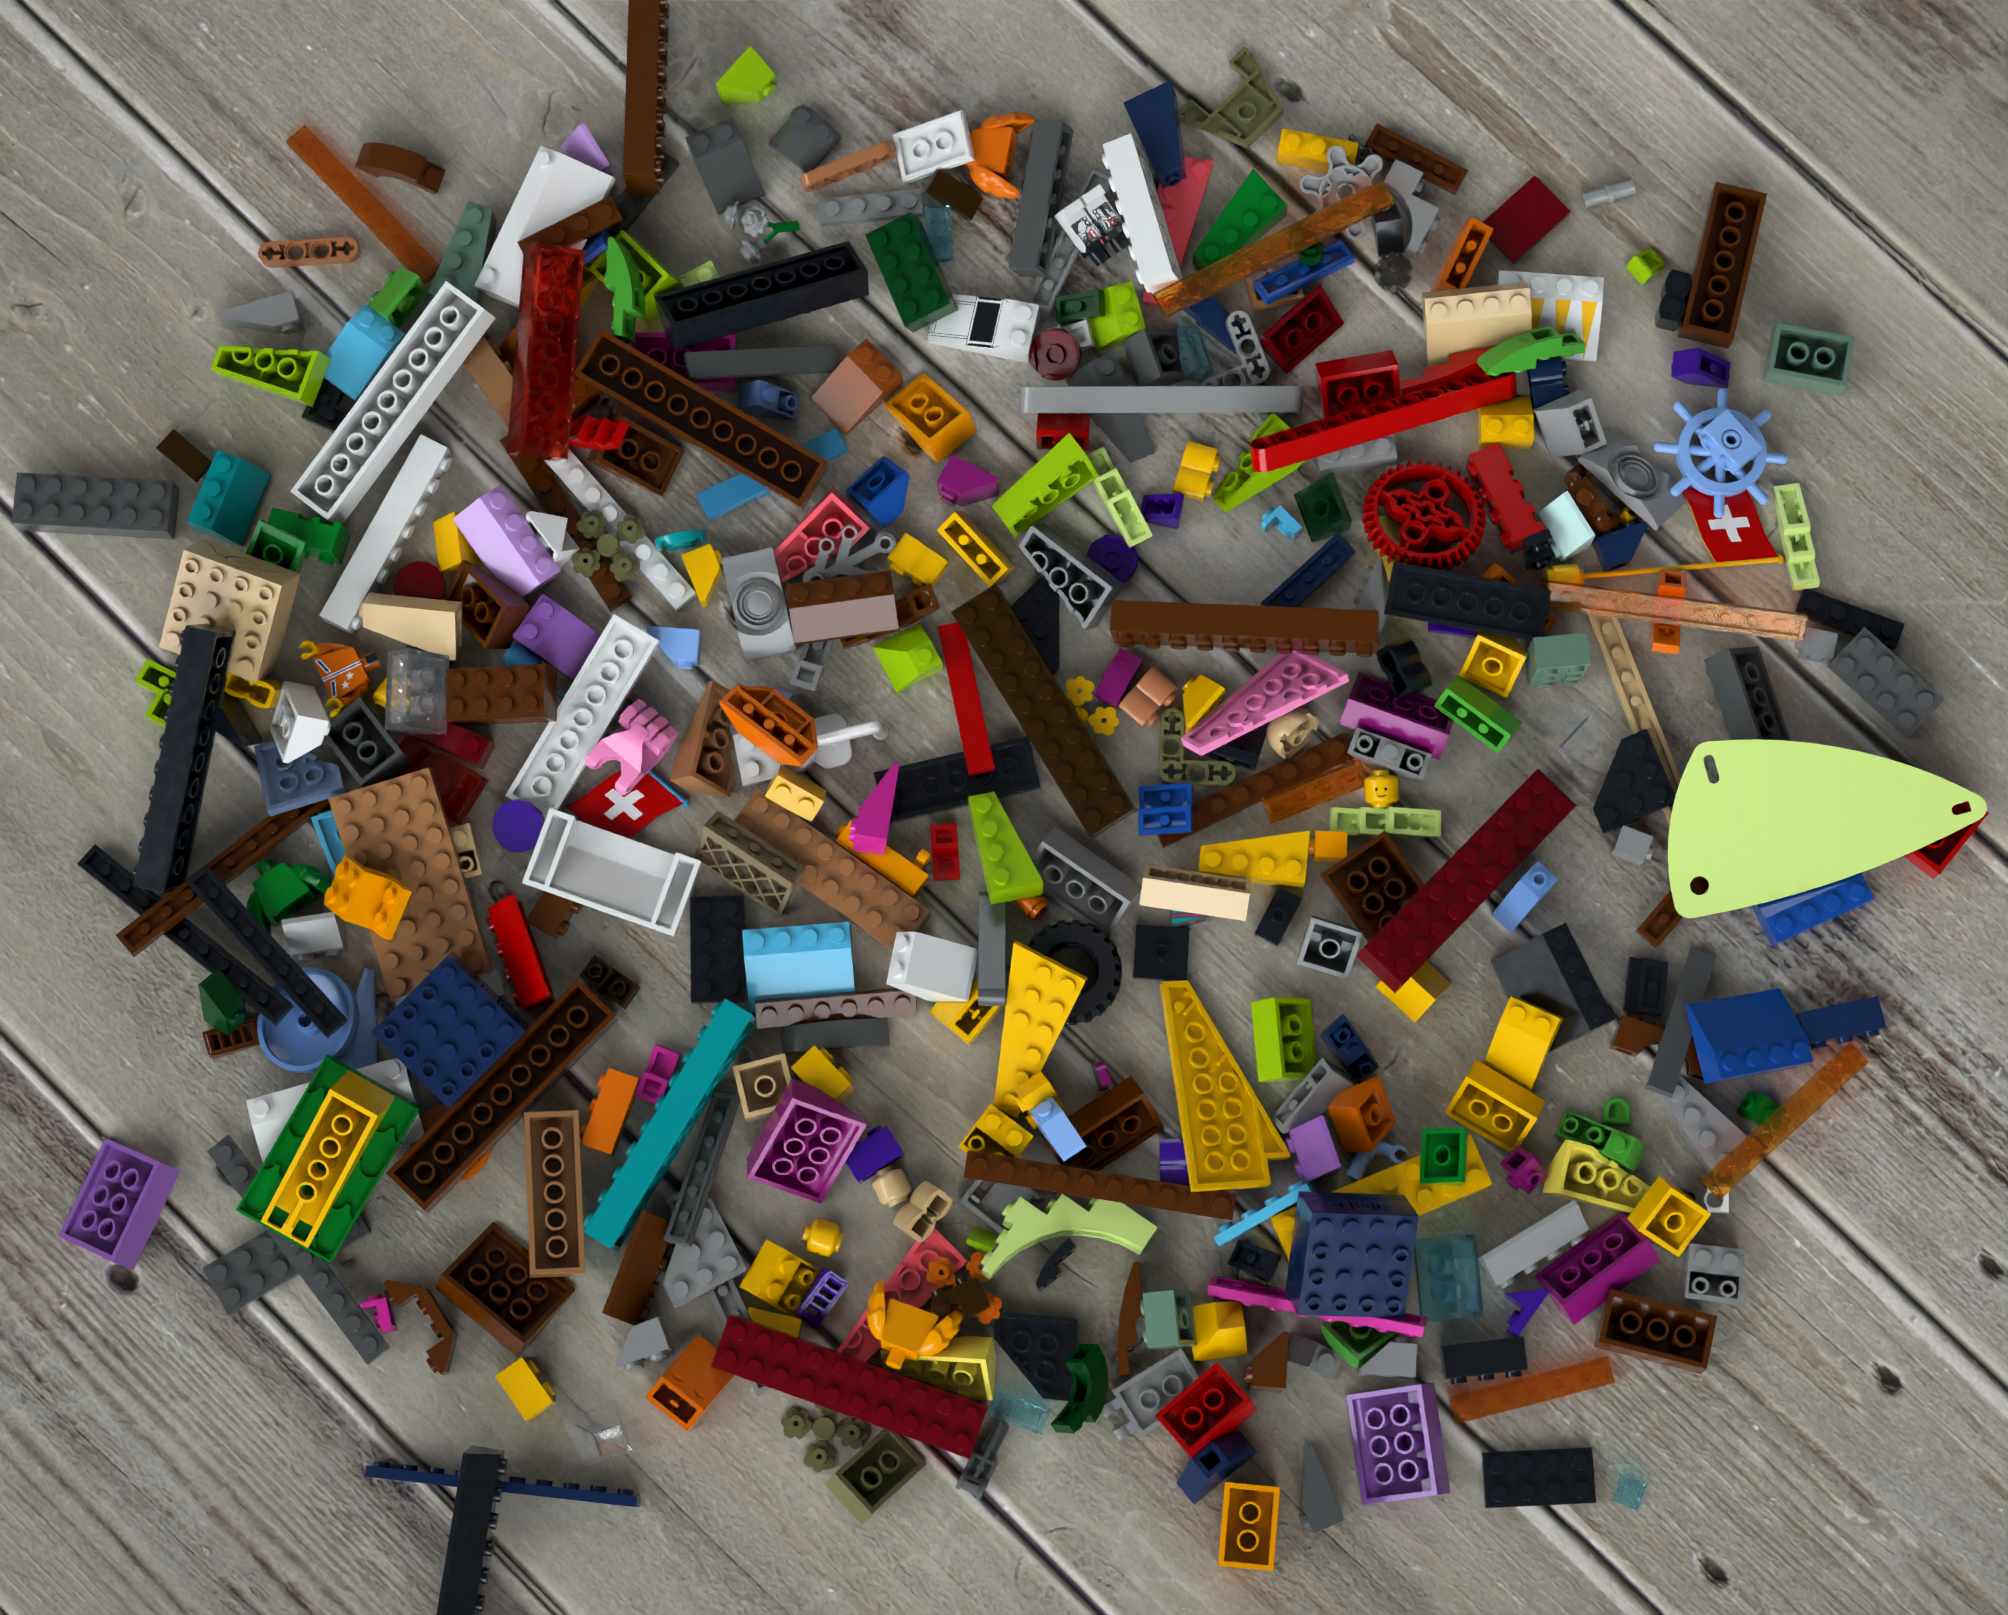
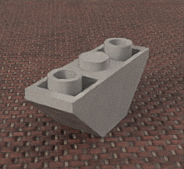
(1388, 755)

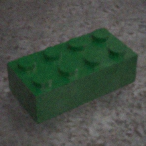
(911, 272)

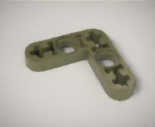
(1176, 759)

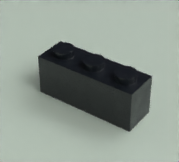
(1483, 1359)

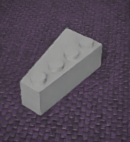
(1700, 1124)

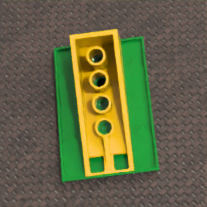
(328, 1158)

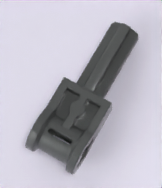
(981, 1465)

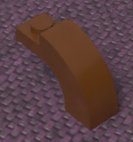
(400, 163)

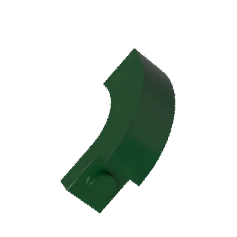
(1088, 1391)

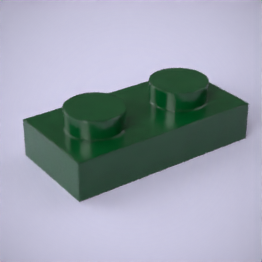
(1080, 306)

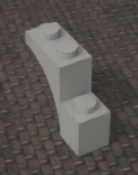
(1405, 186)

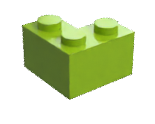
(158, 681)

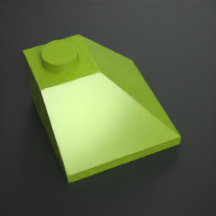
(746, 80)
(908, 658)

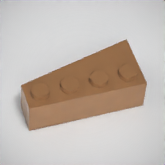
(492, 376)

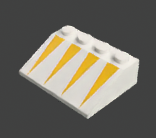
(1565, 303)

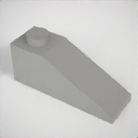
(271, 314)
(1311, 1096)

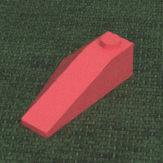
(826, 519)

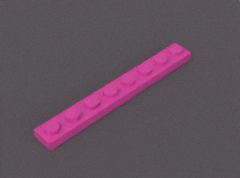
(1276, 1300)

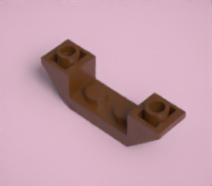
(442, 1353)

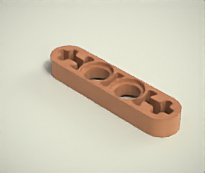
(848, 166)
(309, 248)

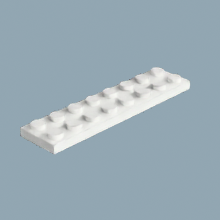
(584, 715)

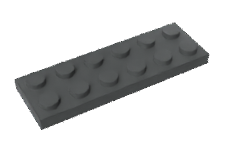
(259, 1269)

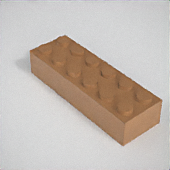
(554, 1194)

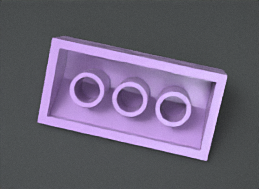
(506, 543)

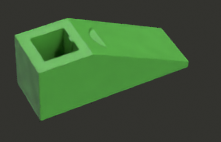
(1609, 1142)

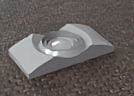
(1633, 479)
(758, 604)

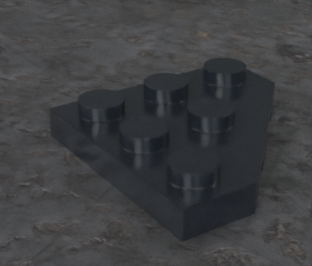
(1040, 616)
(1633, 784)
(1039, 1350)

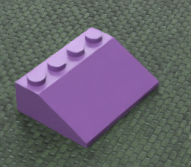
(119, 1204)
(1398, 1443)

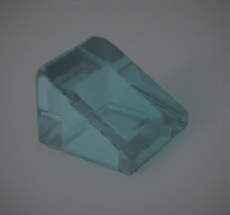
(1628, 1492)

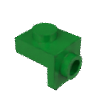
(1756, 1107)

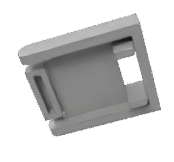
(995, 1202)

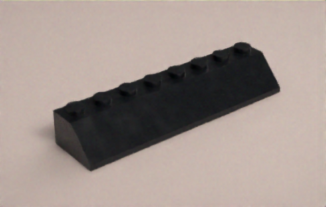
(762, 295)
(471, 1531)

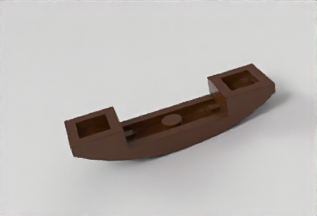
(909, 610)

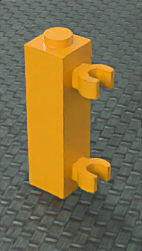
(891, 866)

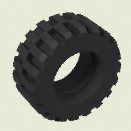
(1102, 952)

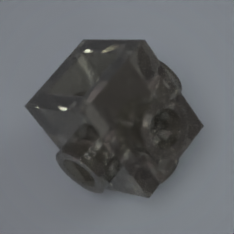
(1391, 280)

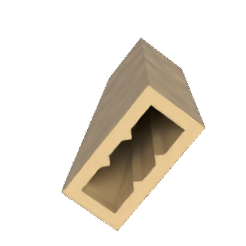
(416, 621)

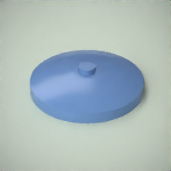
(297, 1041)

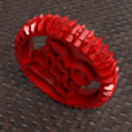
(1424, 515)

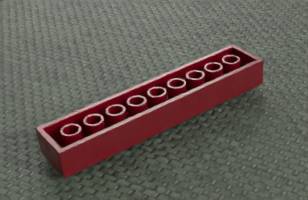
(1465, 880)
(850, 1385)

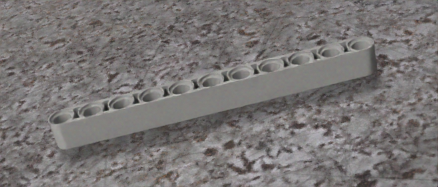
(1160, 399)

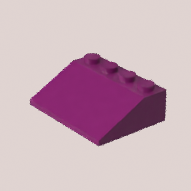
(804, 1142)

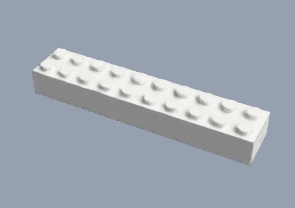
(393, 404)

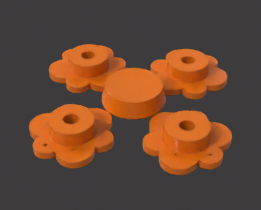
(949, 1278)

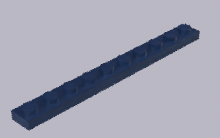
(515, 1485)

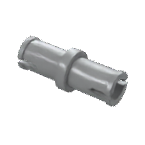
(1608, 193)

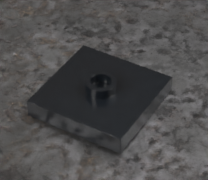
(1161, 953)

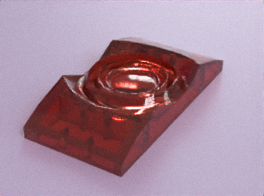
(455, 782)

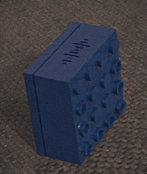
(450, 1029)
(1351, 1254)

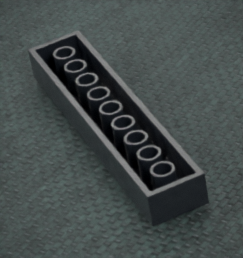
(184, 757)

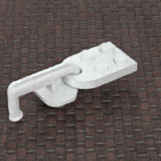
(833, 749)

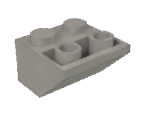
(1570, 425)
(1713, 1273)
(644, 1343)

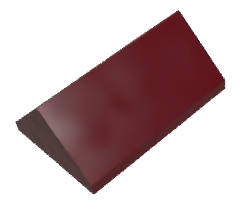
(1301, 329)

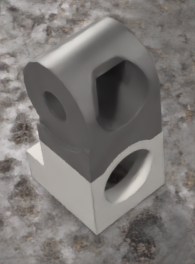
(1709, 1200)

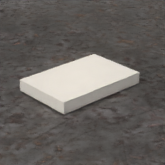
(934, 146)

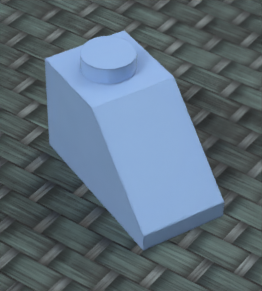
(679, 645)
(1057, 1129)

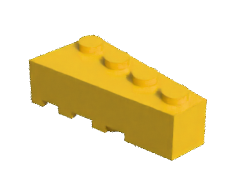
(1264, 860)

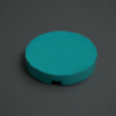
(681, 540)

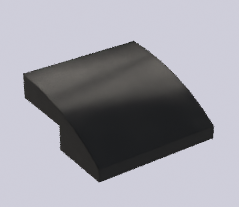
(1050, 1272)

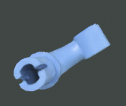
(1361, 1159)

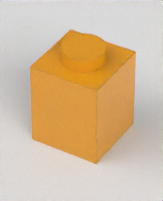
(1328, 846)

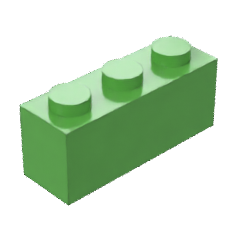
(1478, 714)

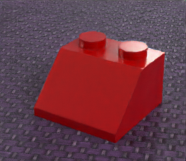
(1055, 426)

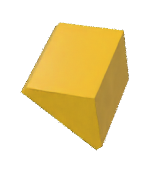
(452, 545)
(1418, 992)

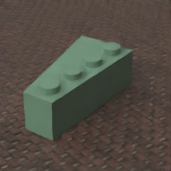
(467, 252)

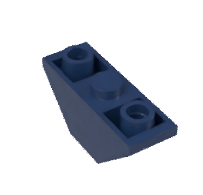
(1349, 1049)
(1214, 1465)

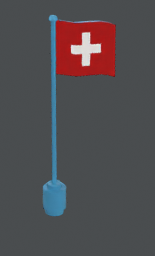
(604, 805)

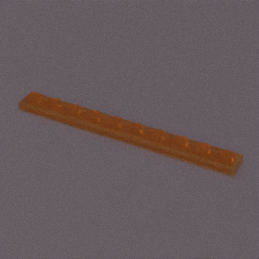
(1273, 248)
(1676, 610)

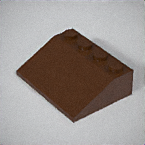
(1373, 883)
(495, 1289)

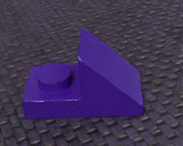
(1529, 1303)

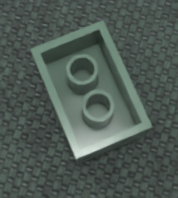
(1808, 359)
(1557, 660)

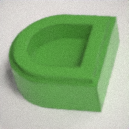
(1616, 1112)

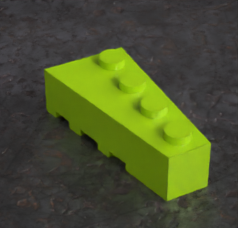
(1003, 858)

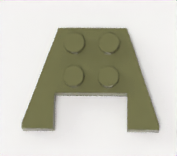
(1244, 113)

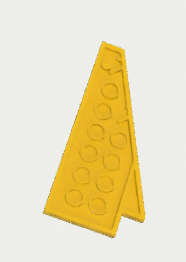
(1220, 1116)

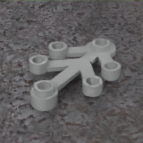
(845, 564)

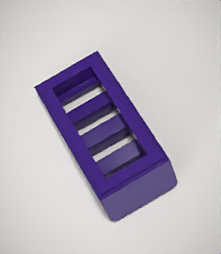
(835, 1294)

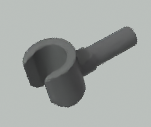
(1363, 151)

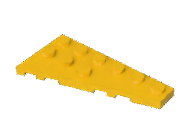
(1035, 1012)

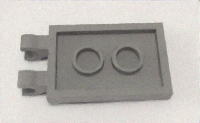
(1149, 1393)

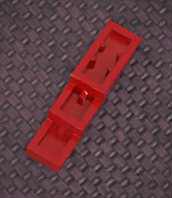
(1460, 365)
(597, 434)

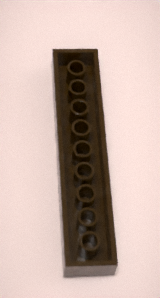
(1044, 711)

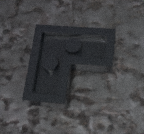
(326, 408)

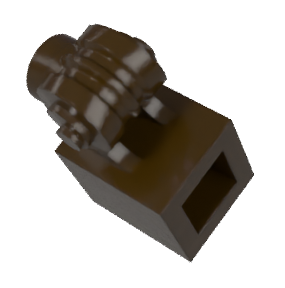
(966, 1294)

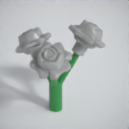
(755, 223)

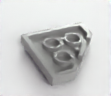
(705, 1264)

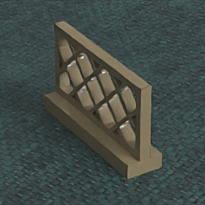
(754, 854)

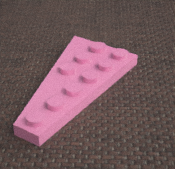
(1271, 692)

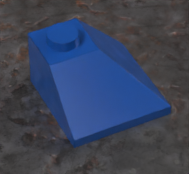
(881, 491)

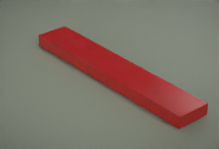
(966, 699)

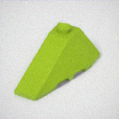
(1246, 482)

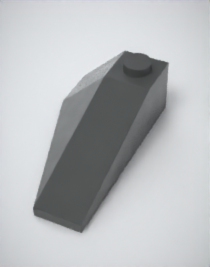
(1123, 429)

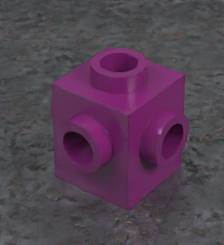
(1523, 1170)

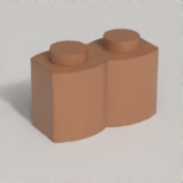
(1148, 698)

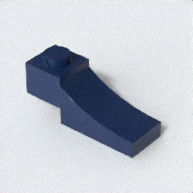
(1212, 317)

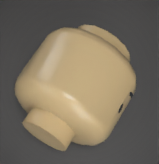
(891, 1186)

